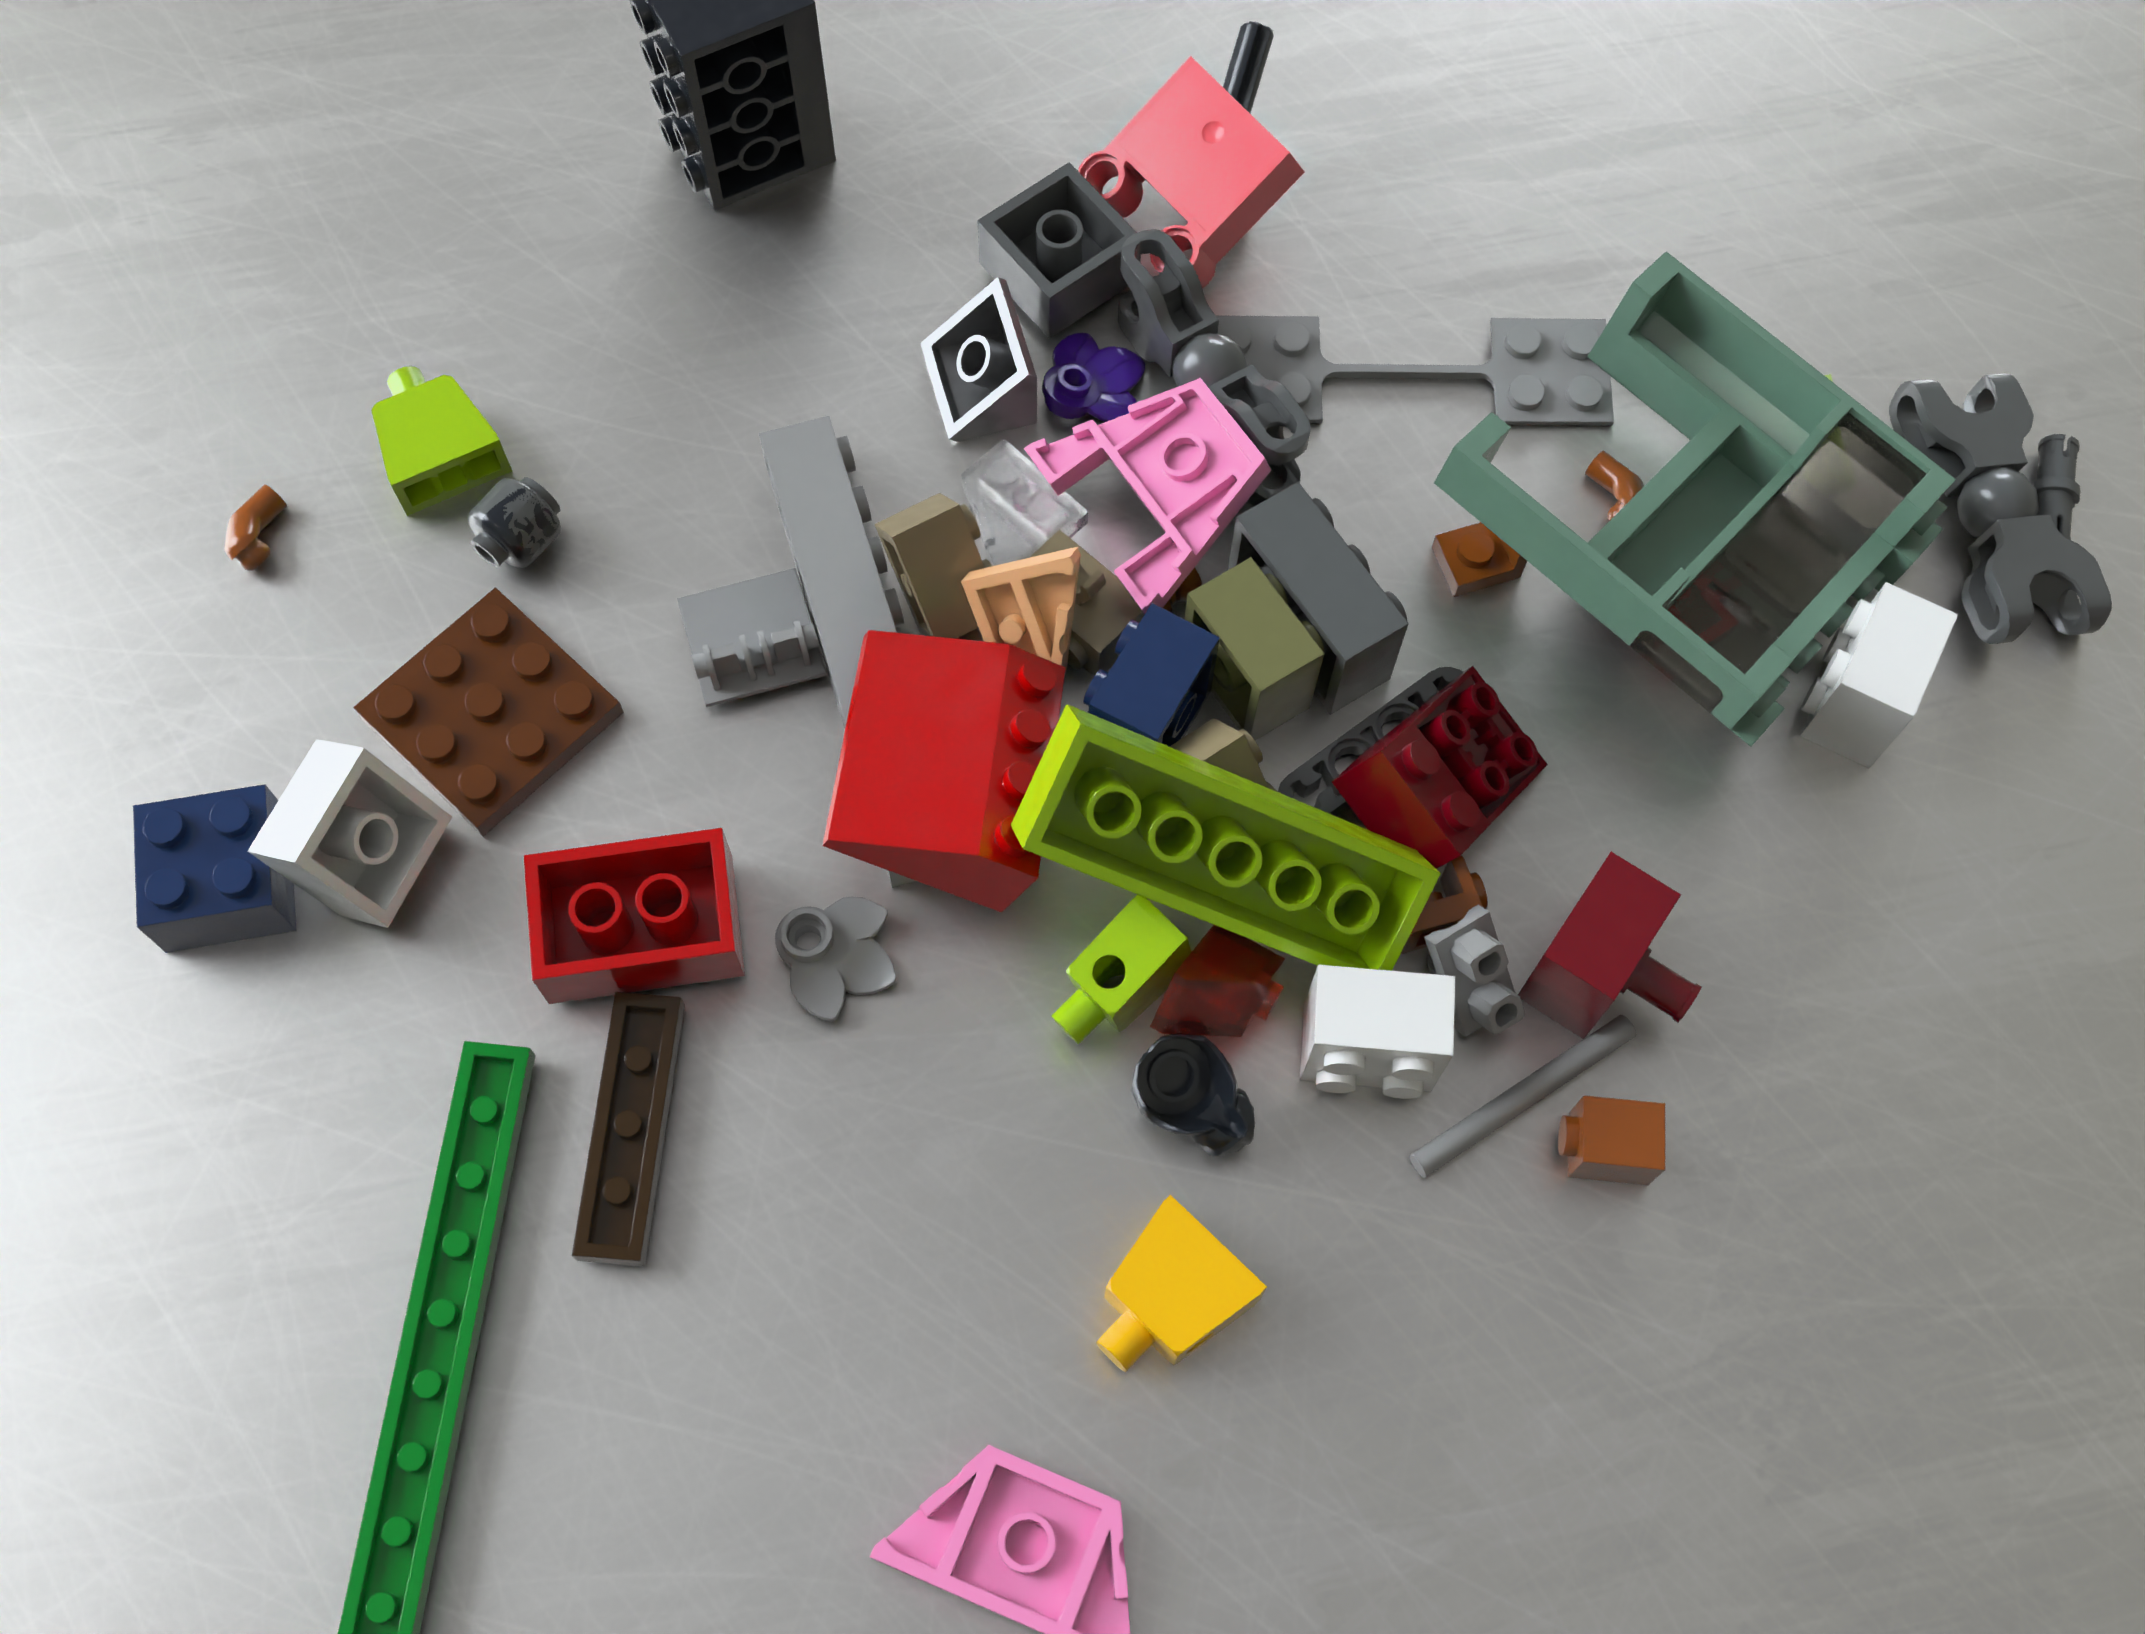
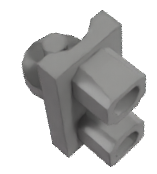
(1481, 973)

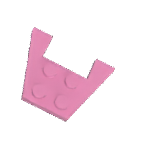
(1183, 464)

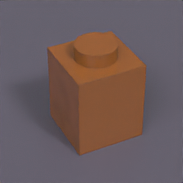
(1614, 1140)

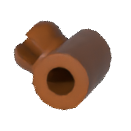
(1615, 479)

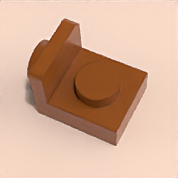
(1475, 559)
(1462, 893)

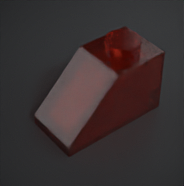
(1220, 987)

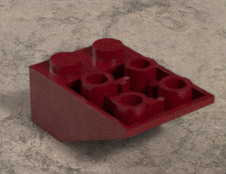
(1443, 771)

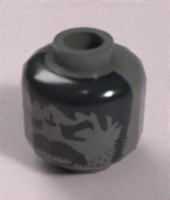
(514, 522)

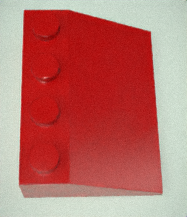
(941, 760)

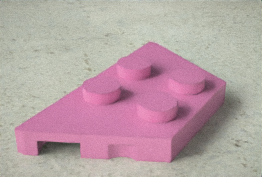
(1019, 1546)

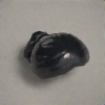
(1193, 1092)

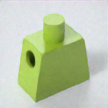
(434, 440)
(1134, 945)

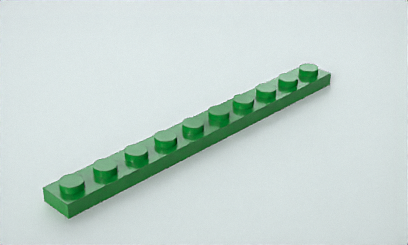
(438, 1344)

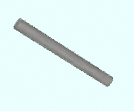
(1522, 1096)

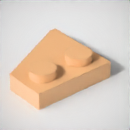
(1027, 602)

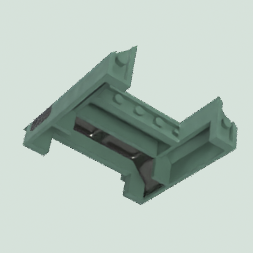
(1749, 528)

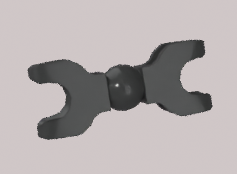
(1182, 337)
(2015, 553)

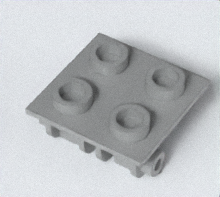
(751, 637)

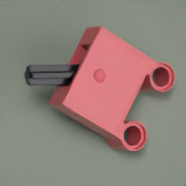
(1201, 155)

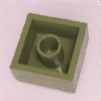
(1264, 653)

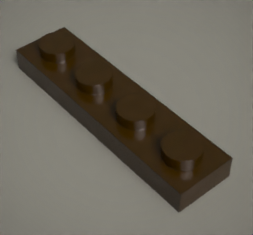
(628, 1130)

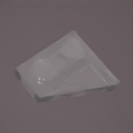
(1017, 504)

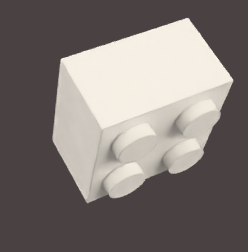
(1876, 674)
(351, 832)
(1377, 1030)

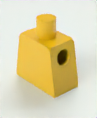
(1175, 1290)

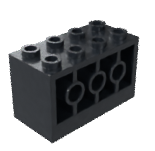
(738, 91)

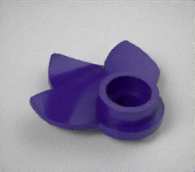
(1091, 379)

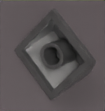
(982, 367)

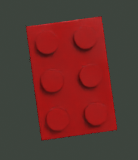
(633, 916)

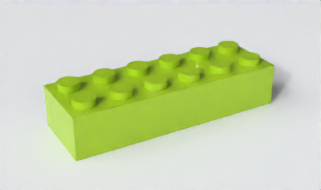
(1220, 847)

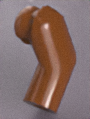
(247, 524)

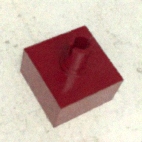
(1608, 951)

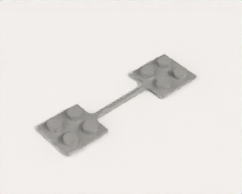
(1534, 367)

